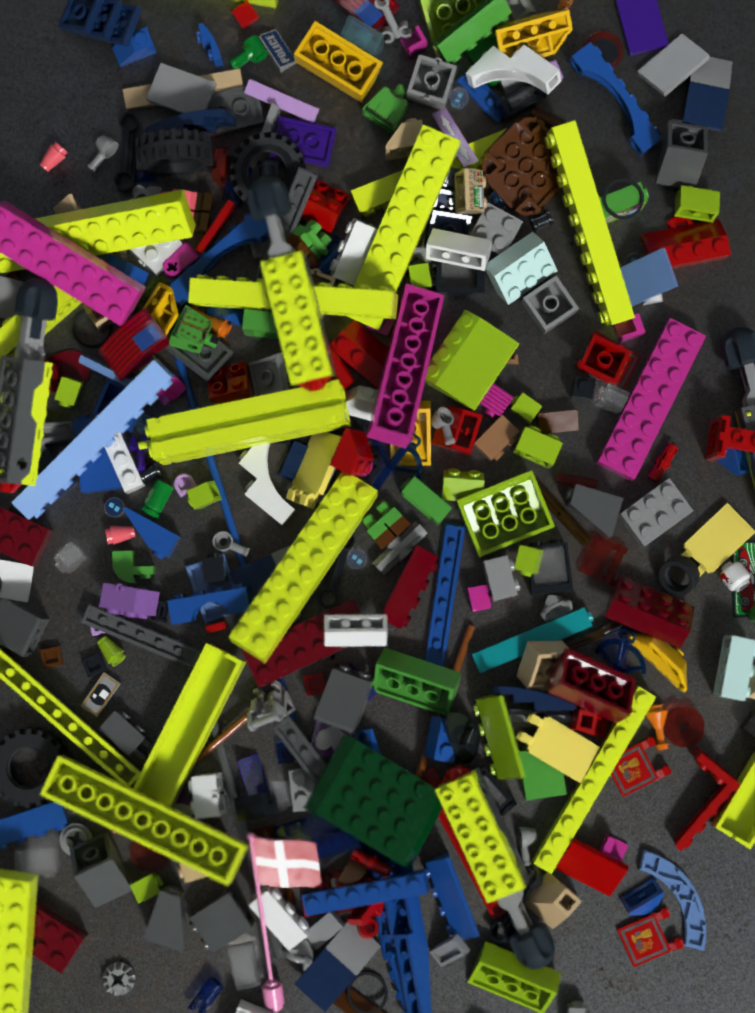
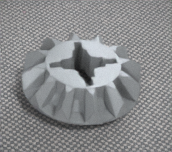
(71, 831)
(128, 978)

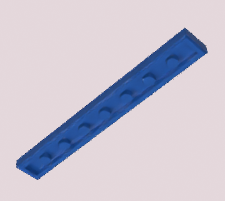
(444, 594)

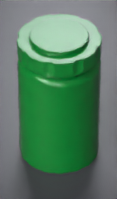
(157, 498)

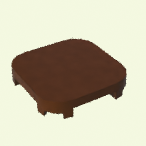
(521, 167)

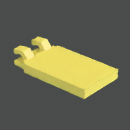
(314, 470)
(718, 539)
(559, 747)

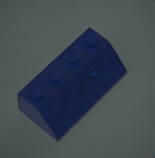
(328, 838)

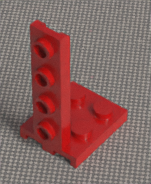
(724, 436)
(711, 807)

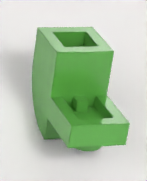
(125, 567)

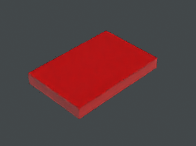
(592, 867)

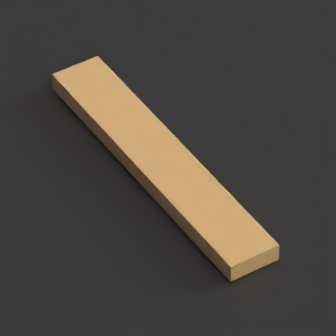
(227, 80)

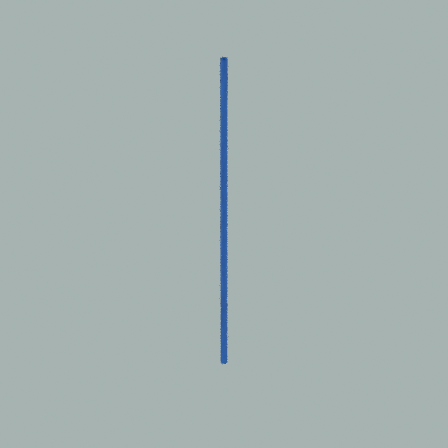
(216, 477)

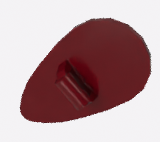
(67, 364)

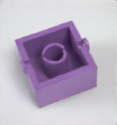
(129, 600)

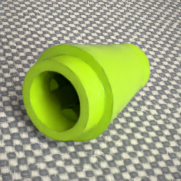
(113, 653)

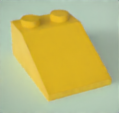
(423, 430)

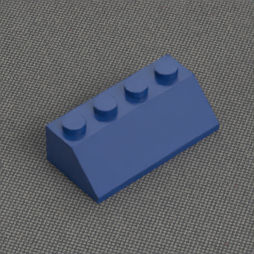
(451, 896)

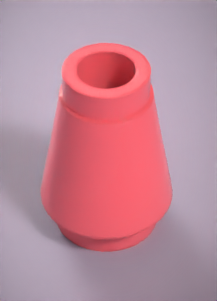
(53, 156)
(119, 534)

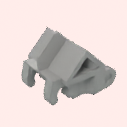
(269, 706)

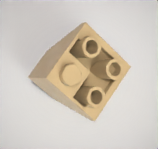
(552, 901)

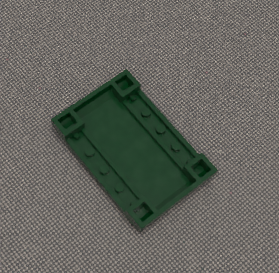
(375, 801)

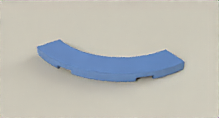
(684, 892)

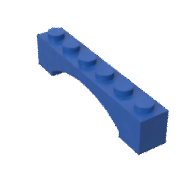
(591, 64)
(239, 235)
(383, 890)

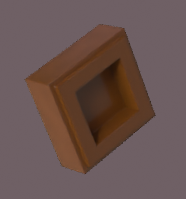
(51, 656)

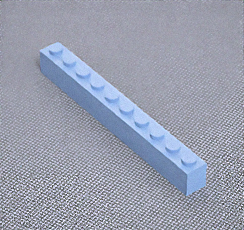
(93, 439)

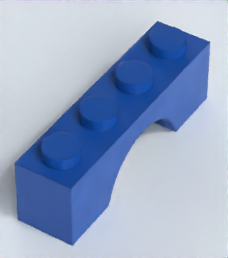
(185, 609)

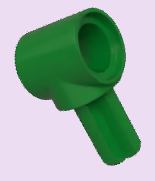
(253, 50)

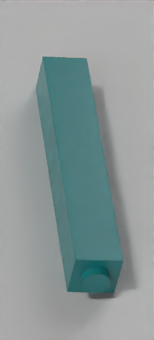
(515, 646)

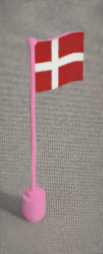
(281, 865)

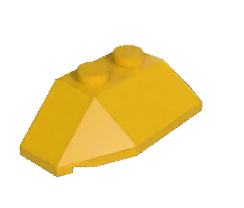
(540, 33)
(163, 307)
(664, 658)

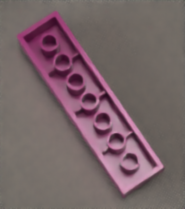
(67, 265)
(405, 366)
(650, 399)

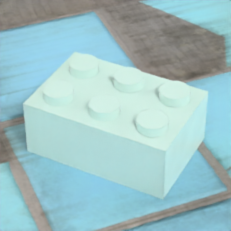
(520, 268)
(735, 668)

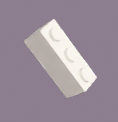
(458, 249)
(353, 251)
(124, 464)
(355, 630)
(280, 917)

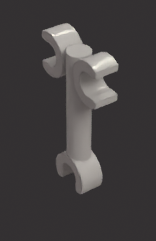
(394, 30)

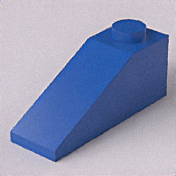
(154, 535)

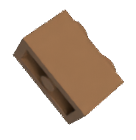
(496, 439)

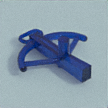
(391, 466)
(622, 653)

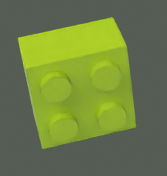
(538, 447)

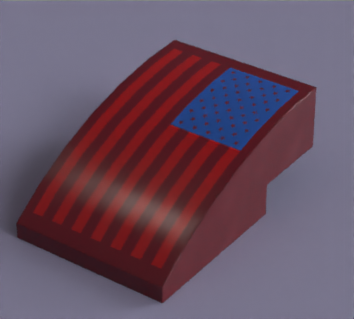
(366, 11)
(133, 344)

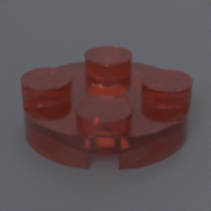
(222, 165)
(695, 727)

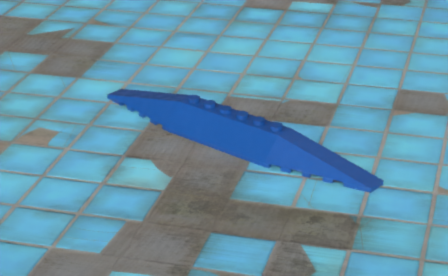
(402, 931)

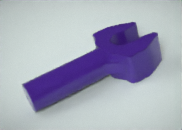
(139, 453)

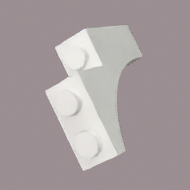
(522, 66)
(262, 490)

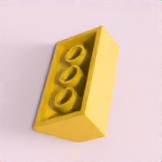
(338, 61)

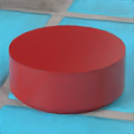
(369, 930)

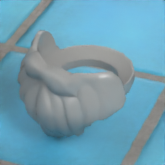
(555, 607)
(301, 953)

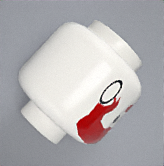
(735, 576)

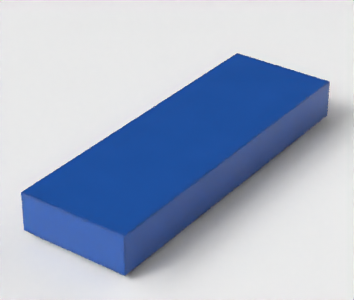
(484, 98)

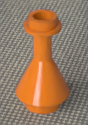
(220, 326)
(657, 716)

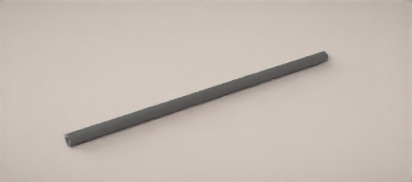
(242, 825)

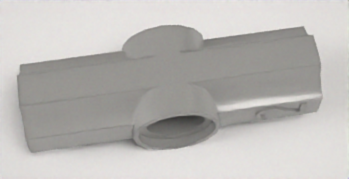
(399, 548)
(518, 716)

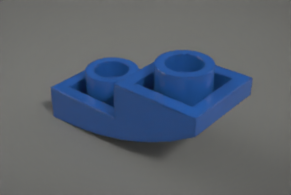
(208, 41)

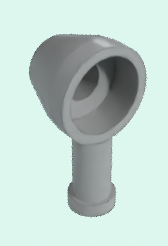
(106, 147)
(443, 419)
(230, 544)
(526, 837)

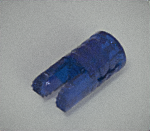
(208, 994)

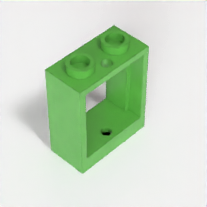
(259, 324)
(425, 500)

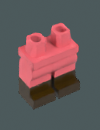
(200, 207)

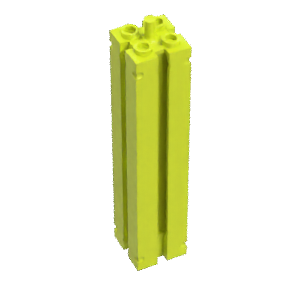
(246, 423)

